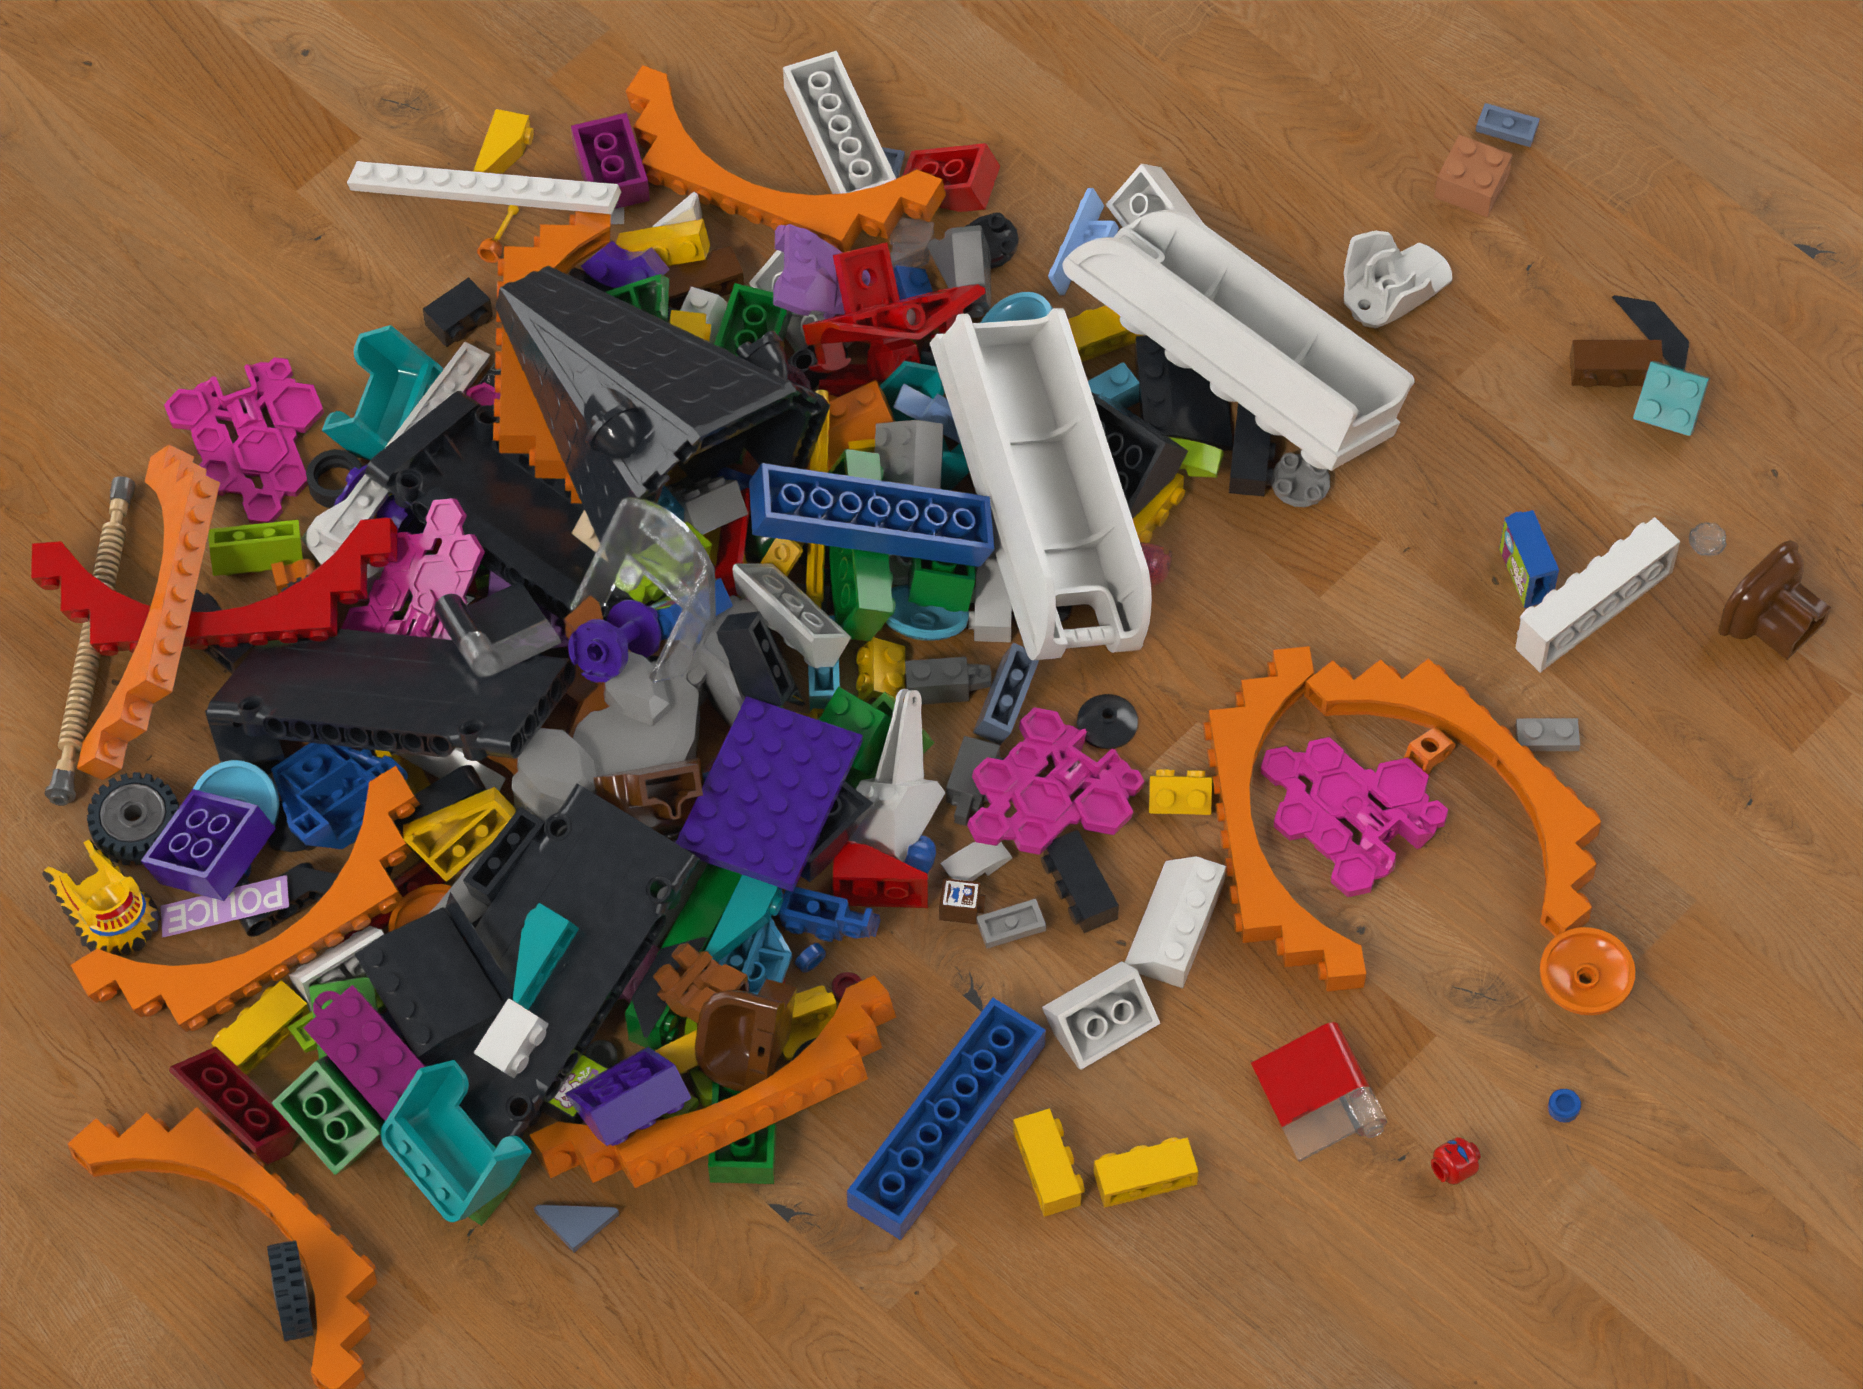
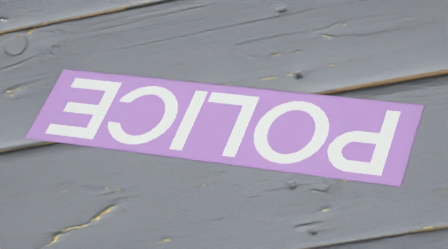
(239, 904)

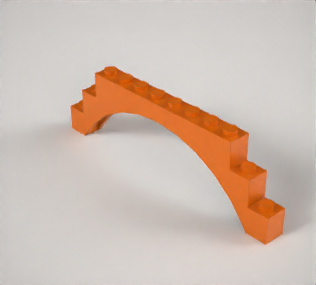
(835, 218)
(521, 420)
(187, 511)
(1433, 701)
(1262, 902)
(212, 988)
(818, 1072)
(207, 1153)

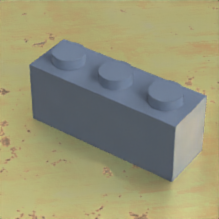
(1006, 695)

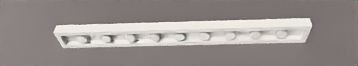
(484, 187)
(368, 495)

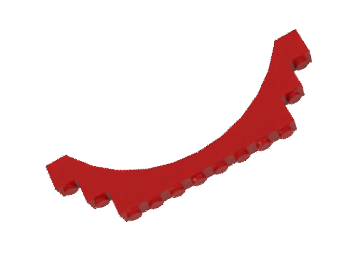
(294, 614)

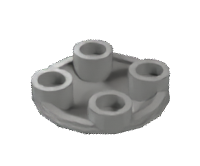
(1299, 482)

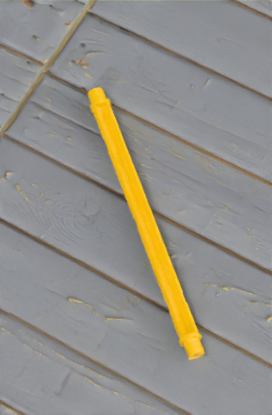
(816, 552)

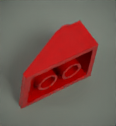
(965, 170)
(877, 879)

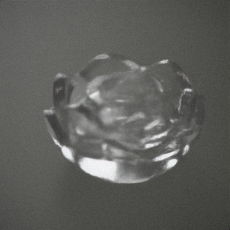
(1710, 532)

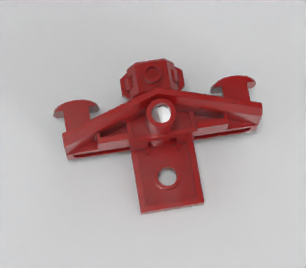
(879, 316)

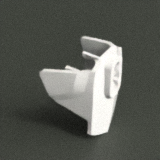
(1389, 278)

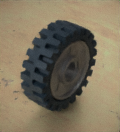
(123, 800)
(290, 1290)

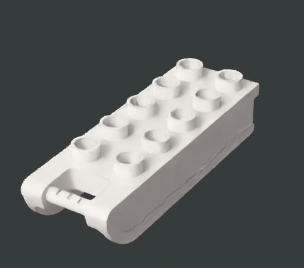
(1246, 335)
(1049, 479)

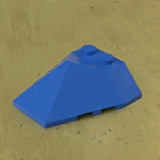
(327, 791)

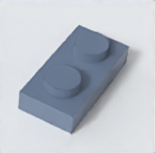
(1507, 125)

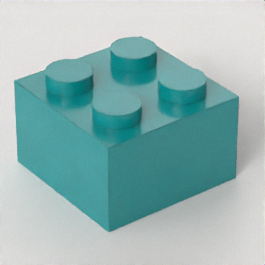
(1671, 398)

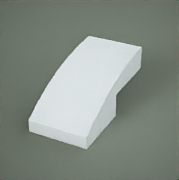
(975, 860)

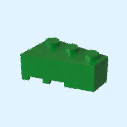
(647, 294)

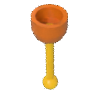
(491, 248)

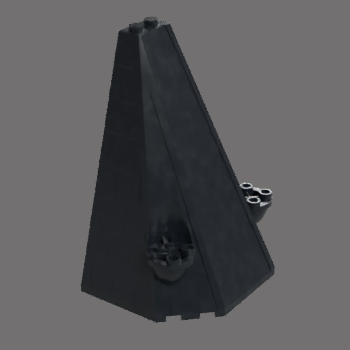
(642, 394)

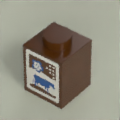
(961, 901)

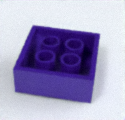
(208, 844)
(629, 1096)

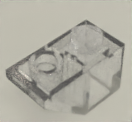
(911, 243)

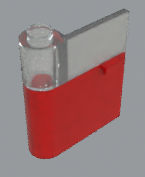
(1319, 1091)

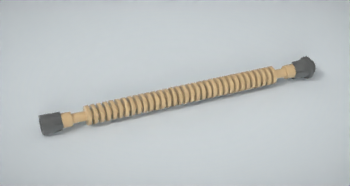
(87, 658)

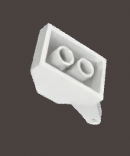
(899, 791)

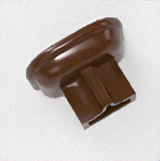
(1775, 603)
(655, 794)
(744, 1034)

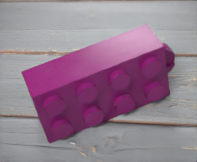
(363, 1047)

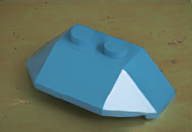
(761, 957)

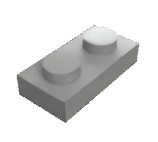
(1548, 734)
(1011, 923)

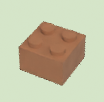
(1473, 175)

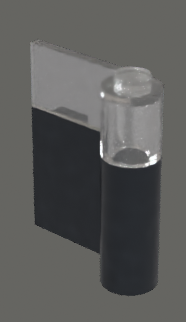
(496, 629)

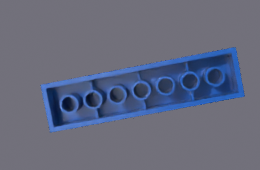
(871, 515)
(946, 1118)

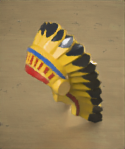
(106, 907)

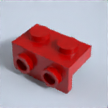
(846, 380)

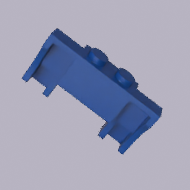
(825, 916)

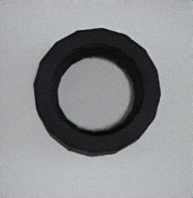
(323, 462)

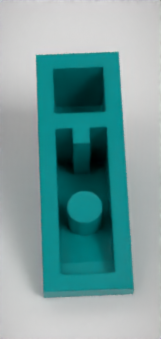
(745, 914)
(540, 949)

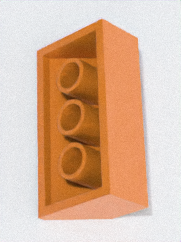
(855, 418)

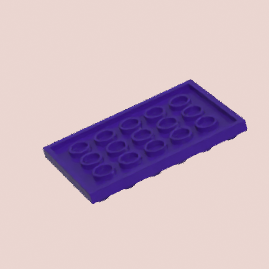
(769, 793)

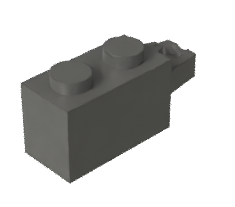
(946, 679)
(961, 788)

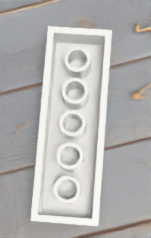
(836, 124)
(1596, 594)

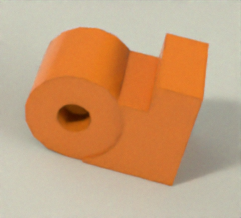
(286, 573)
(1430, 749)

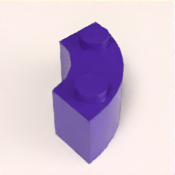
(621, 267)

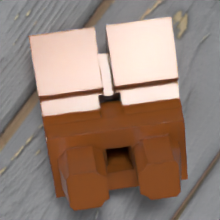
(695, 981)

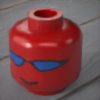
(1455, 1161)

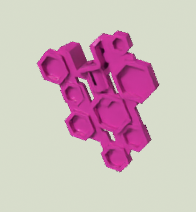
(259, 448)
(425, 576)
(1342, 792)
(1044, 802)

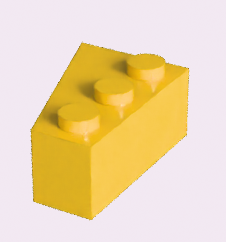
(459, 832)

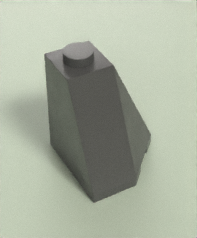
(963, 261)

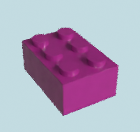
(611, 156)

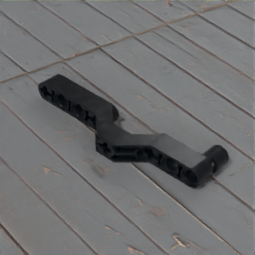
(310, 885)

